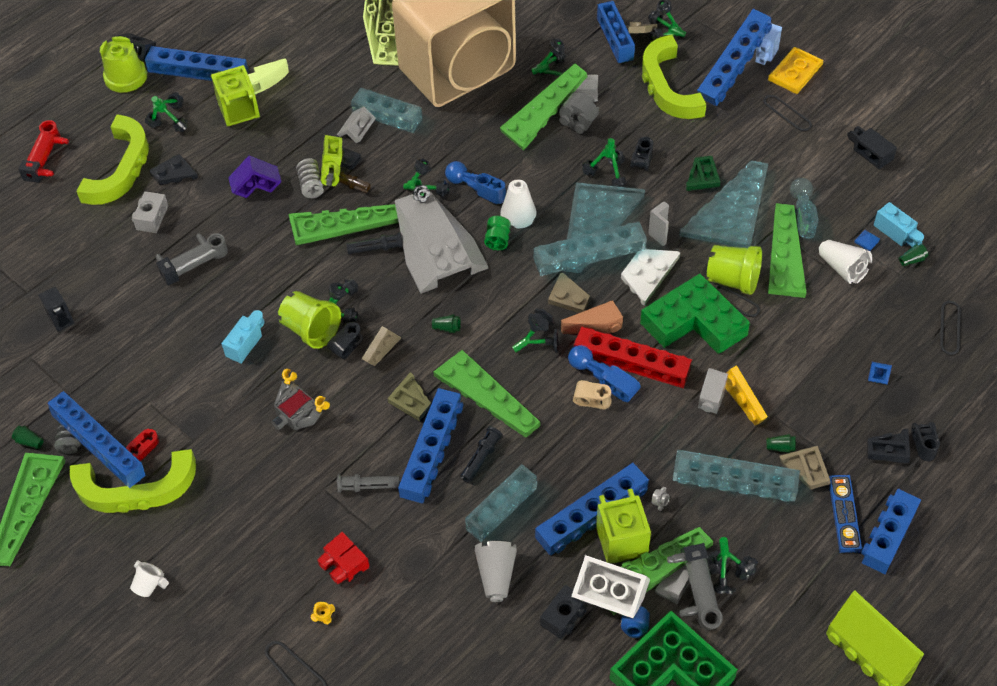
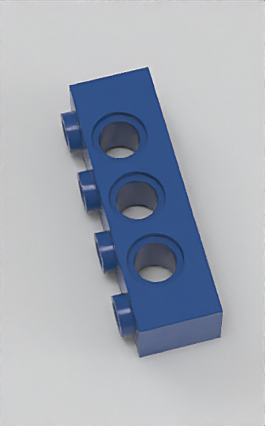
(615, 32)
(881, 558)

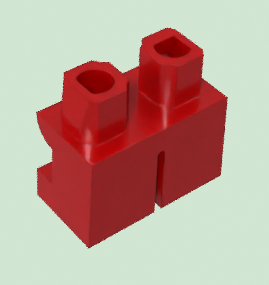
(345, 557)

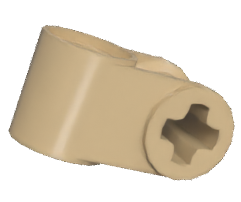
(592, 394)

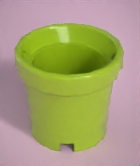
(122, 66)
(735, 267)
(310, 318)

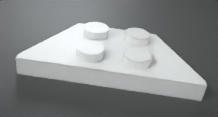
(648, 271)

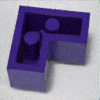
(254, 174)

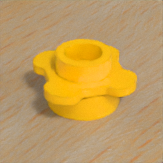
(320, 607)

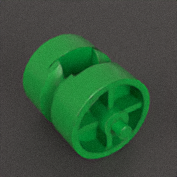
(497, 233)

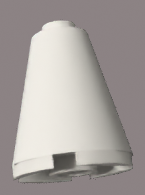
(518, 205)
(846, 260)

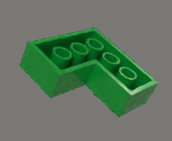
(699, 308)
(675, 654)

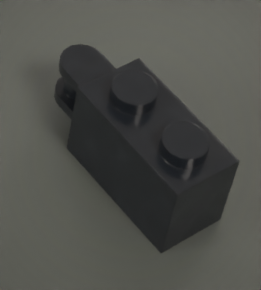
(872, 146)

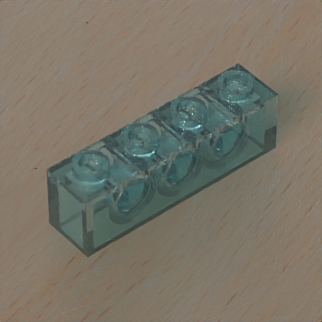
(388, 110)
(501, 503)

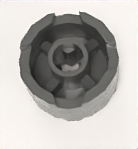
(578, 112)

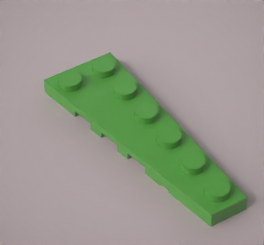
(529, 120)
(325, 225)
(786, 261)
(479, 386)
(26, 499)
(655, 563)

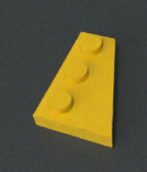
(743, 395)

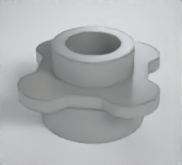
(660, 498)

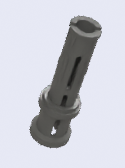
(375, 482)

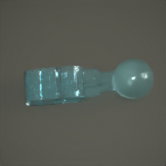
(807, 214)

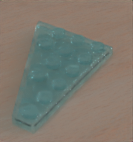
(600, 208)
(732, 212)

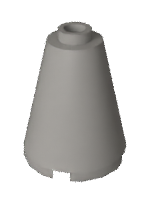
(496, 567)

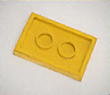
(795, 70)

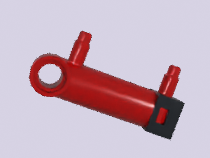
(32, 168)

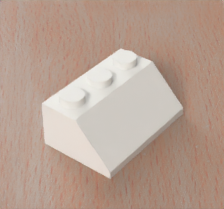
(610, 587)

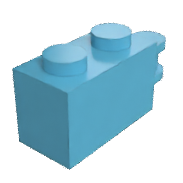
(898, 225)
(243, 336)

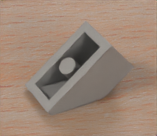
(713, 391)

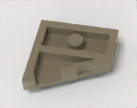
(636, 27)
(568, 295)
(380, 346)
(810, 464)

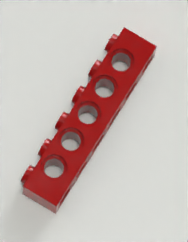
(604, 344)

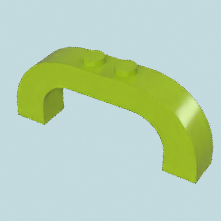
(674, 104)
(118, 184)
(138, 496)

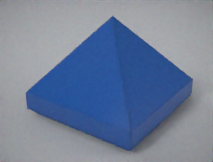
(867, 240)
(879, 373)

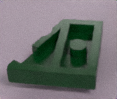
(703, 174)

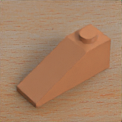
(603, 318)

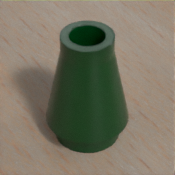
(913, 255)
(447, 323)
(25, 436)
(782, 443)

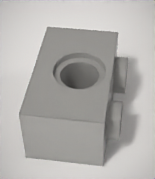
(150, 212)

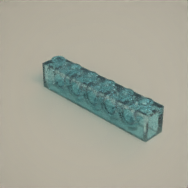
(589, 248)
(746, 471)

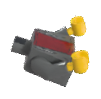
(295, 406)

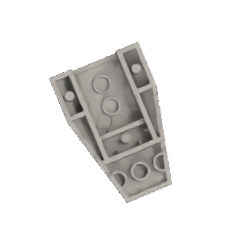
(435, 242)

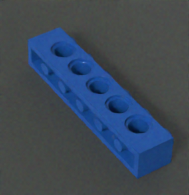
(754, 21)
(189, 63)
(96, 439)
(419, 489)
(580, 510)

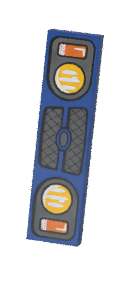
(845, 514)

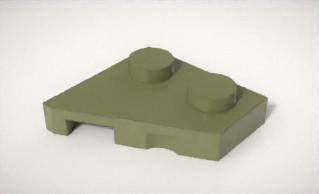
(410, 398)

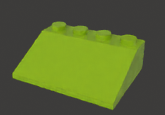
(874, 643)

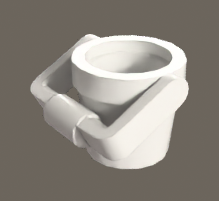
(147, 578)

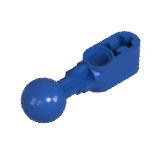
(485, 184)
(620, 382)

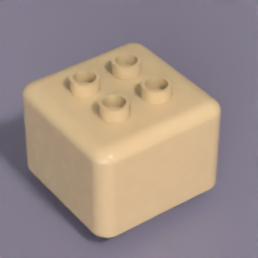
(454, 44)

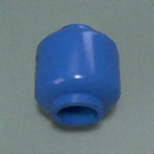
(638, 625)

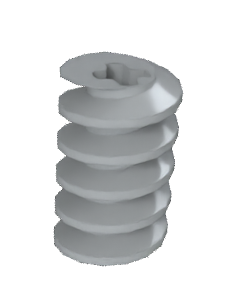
(309, 178)

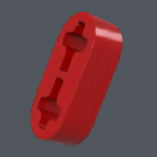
(142, 445)

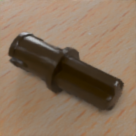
(354, 182)

